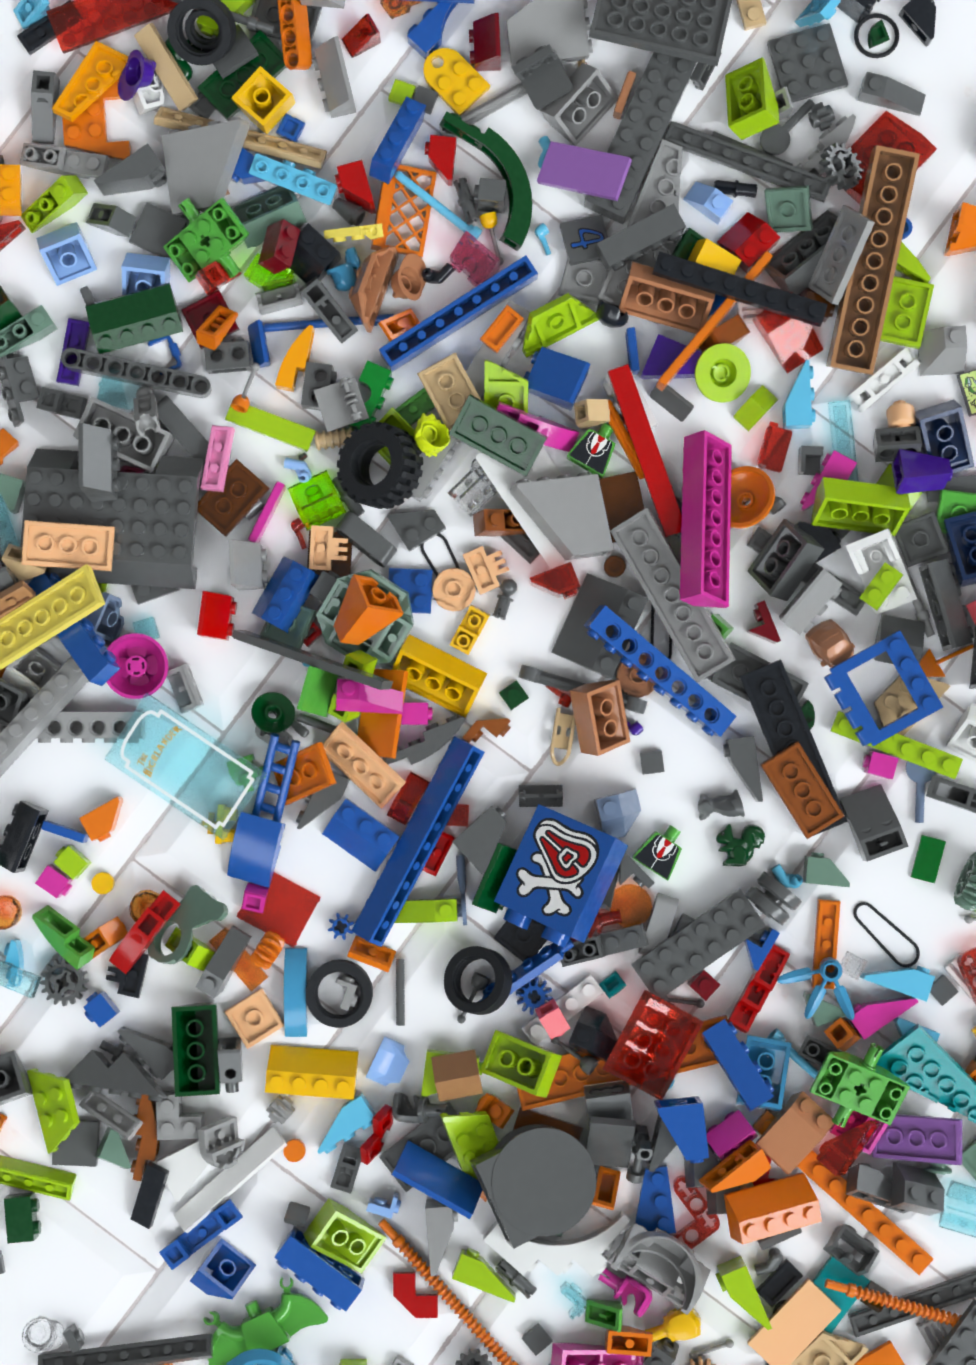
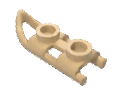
(562, 741)

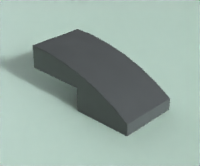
(61, 403)
(346, 1168)

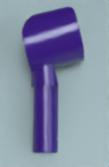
(635, 728)

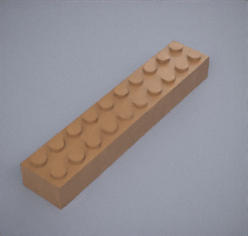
(867, 294)

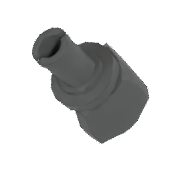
(423, 1109)

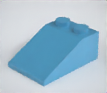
(773, 1060)

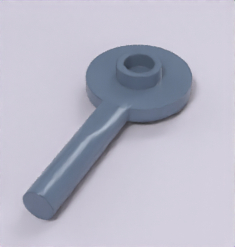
(920, 776)
(461, 877)

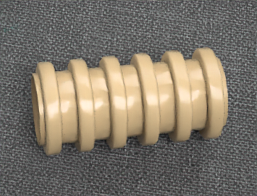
(331, 438)

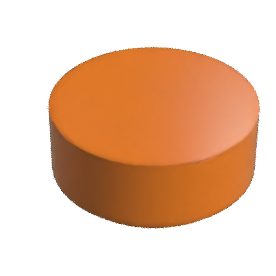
(294, 1150)

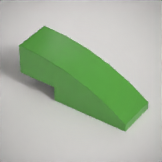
(64, 937)

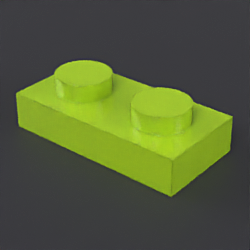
(881, 586)

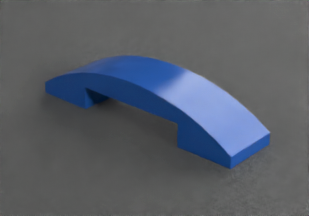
(211, 1226)

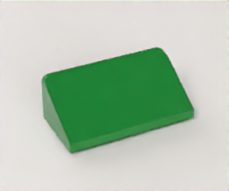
(928, 859)

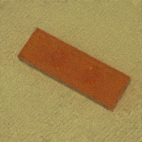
(246, 970)

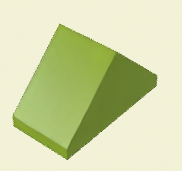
(755, 408)

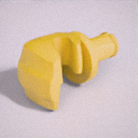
(678, 1326)

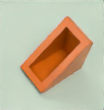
(606, 1187)

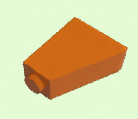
(962, 231)
(365, 611)

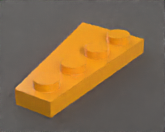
(92, 78)

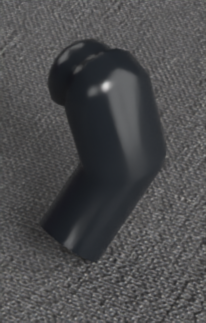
(437, 277)

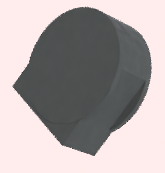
(536, 1182)

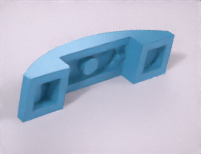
(295, 992)

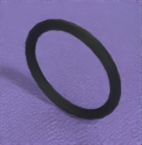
(881, 55)

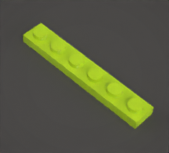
(905, 749)

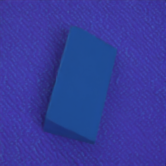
(259, 344)

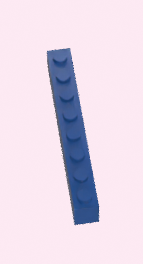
(458, 313)

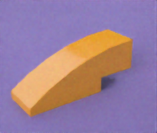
(295, 360)

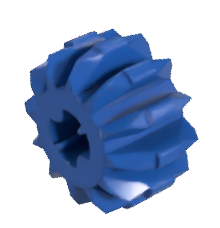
(527, 999)

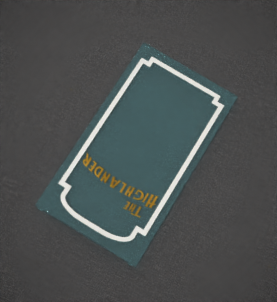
(185, 766)

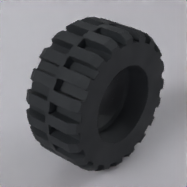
(356, 460)

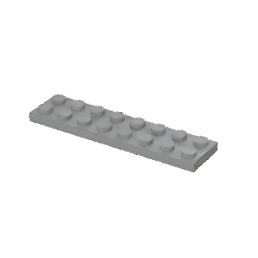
(659, 576)

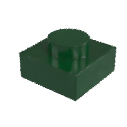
(513, 695)

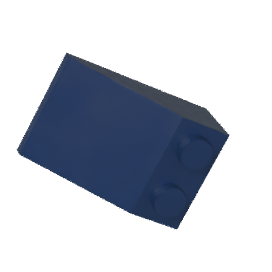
(945, 434)
(962, 546)

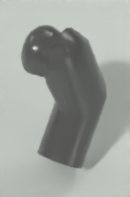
(772, 1263)

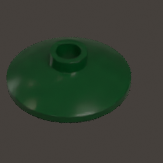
(277, 705)

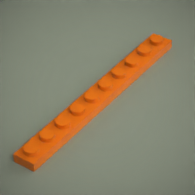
(861, 1210)

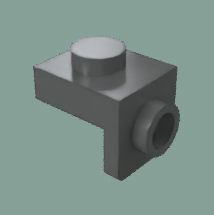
(663, 1353)

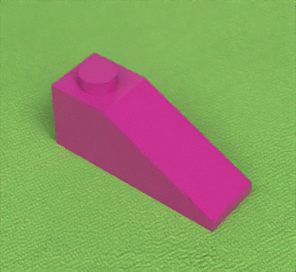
(362, 698)
(874, 1015)

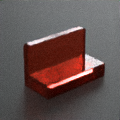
(774, 448)

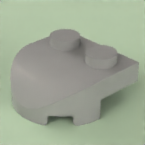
(220, 1143)

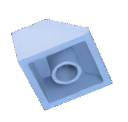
(66, 253)
(144, 272)

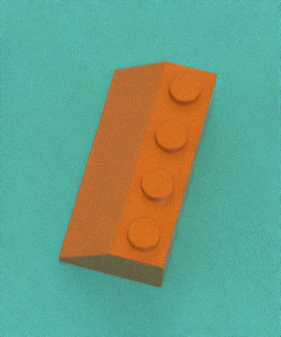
(771, 1208)

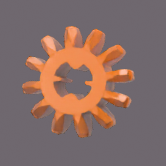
(267, 950)

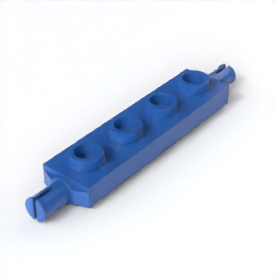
(533, 966)

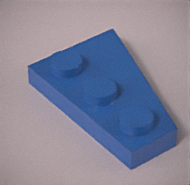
(655, 1202)

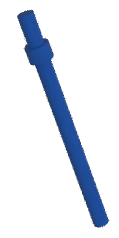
(318, 323)

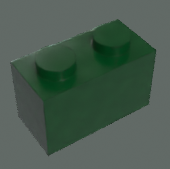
(22, 1217)

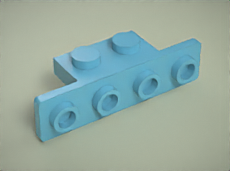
(293, 179)

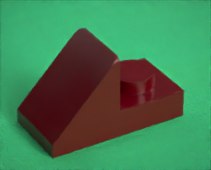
(767, 630)

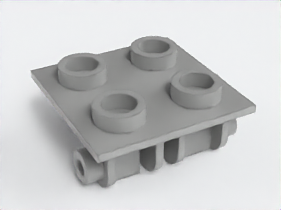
(341, 404)

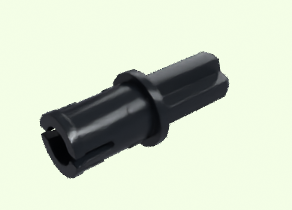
(736, 188)

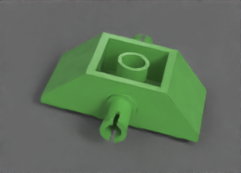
(207, 239)
(860, 1086)

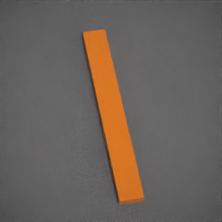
(709, 326)

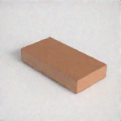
(624, 95)

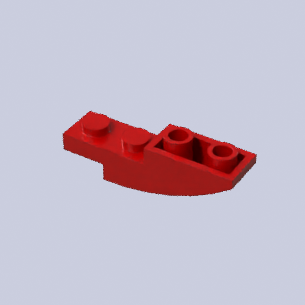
(144, 931)

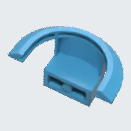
(277, 1356)

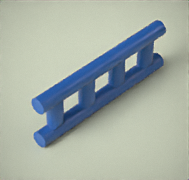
(287, 771)

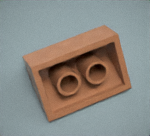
(600, 717)

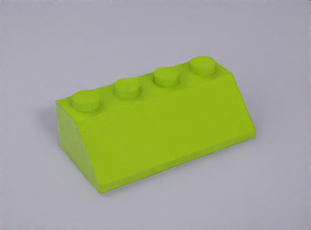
(859, 506)

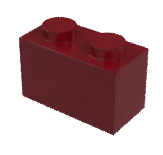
(279, 246)

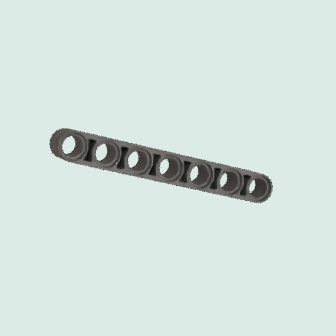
(128, 366)
(189, 436)

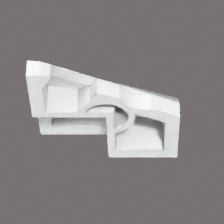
(150, 97)

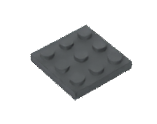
(808, 62)

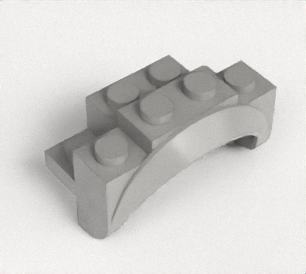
(659, 1264)

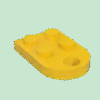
(455, 81)

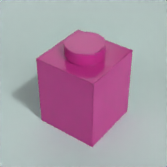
(416, 714)
(880, 765)
(54, 881)

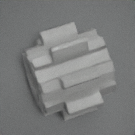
(280, 1109)

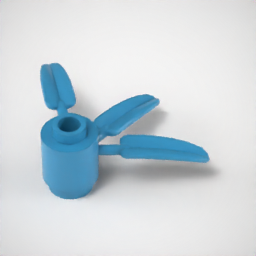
(819, 991)

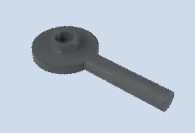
(777, 138)

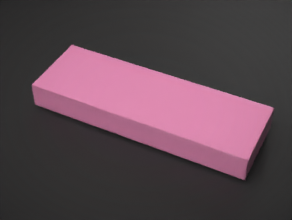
(217, 458)

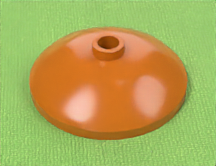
(754, 486)

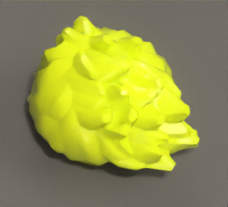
(431, 435)

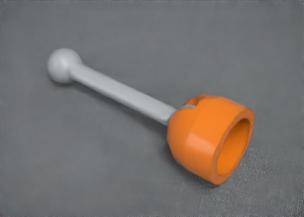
(241, 402)

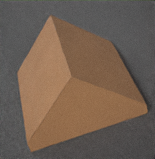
(456, 1075)

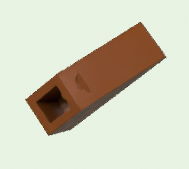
(496, 523)

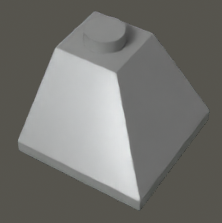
(943, 351)

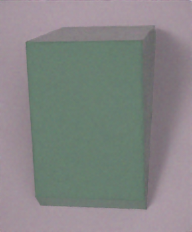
(12, 491)
(825, 1012)
(112, 1150)

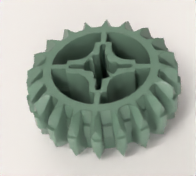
(966, 886)

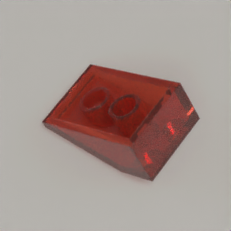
(788, 338)

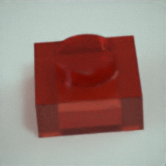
(459, 816)

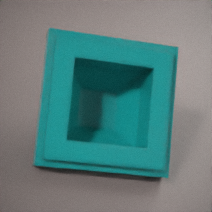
(612, 984)

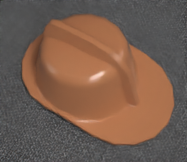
(408, 279)

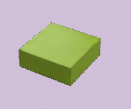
(400, 91)

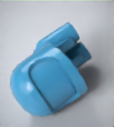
(344, 274)

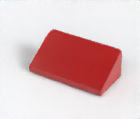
(438, 854)

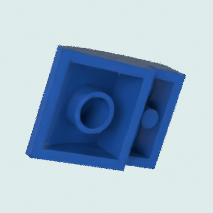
(255, 849)

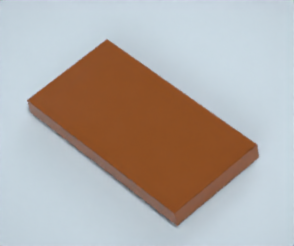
(802, 790)

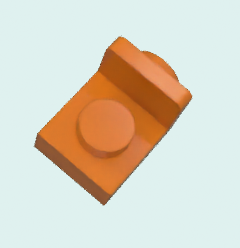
(496, 1109)

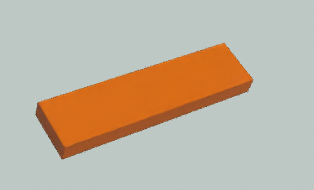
(825, 937)

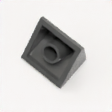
(11, 701)

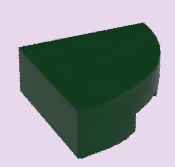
(877, 34)
(809, 713)

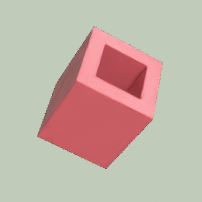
(552, 1019)

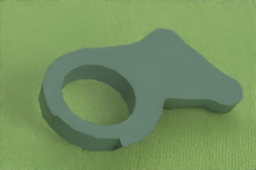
(195, 910)

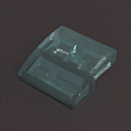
(959, 1209)

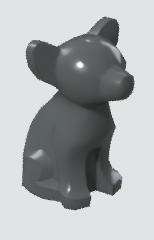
(726, 805)

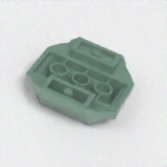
(384, 643)

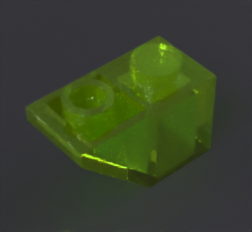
(265, 279)

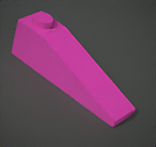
(589, 1355)

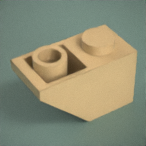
(591, 412)

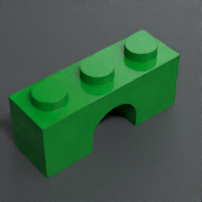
(377, 380)

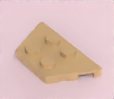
(898, 701)
(831, 1350)

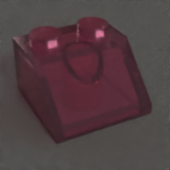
(474, 260)

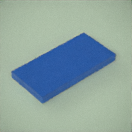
(438, 1179)

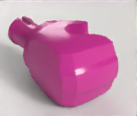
(628, 1286)

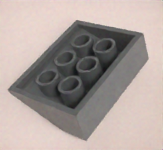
(573, 640)

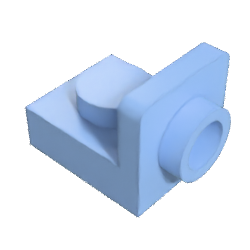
(381, 1207)

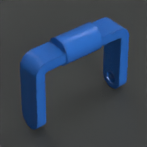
(173, 348)

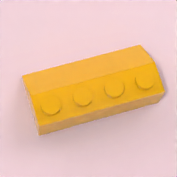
(439, 676)
(312, 1072)

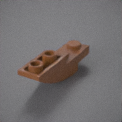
(148, 1144)

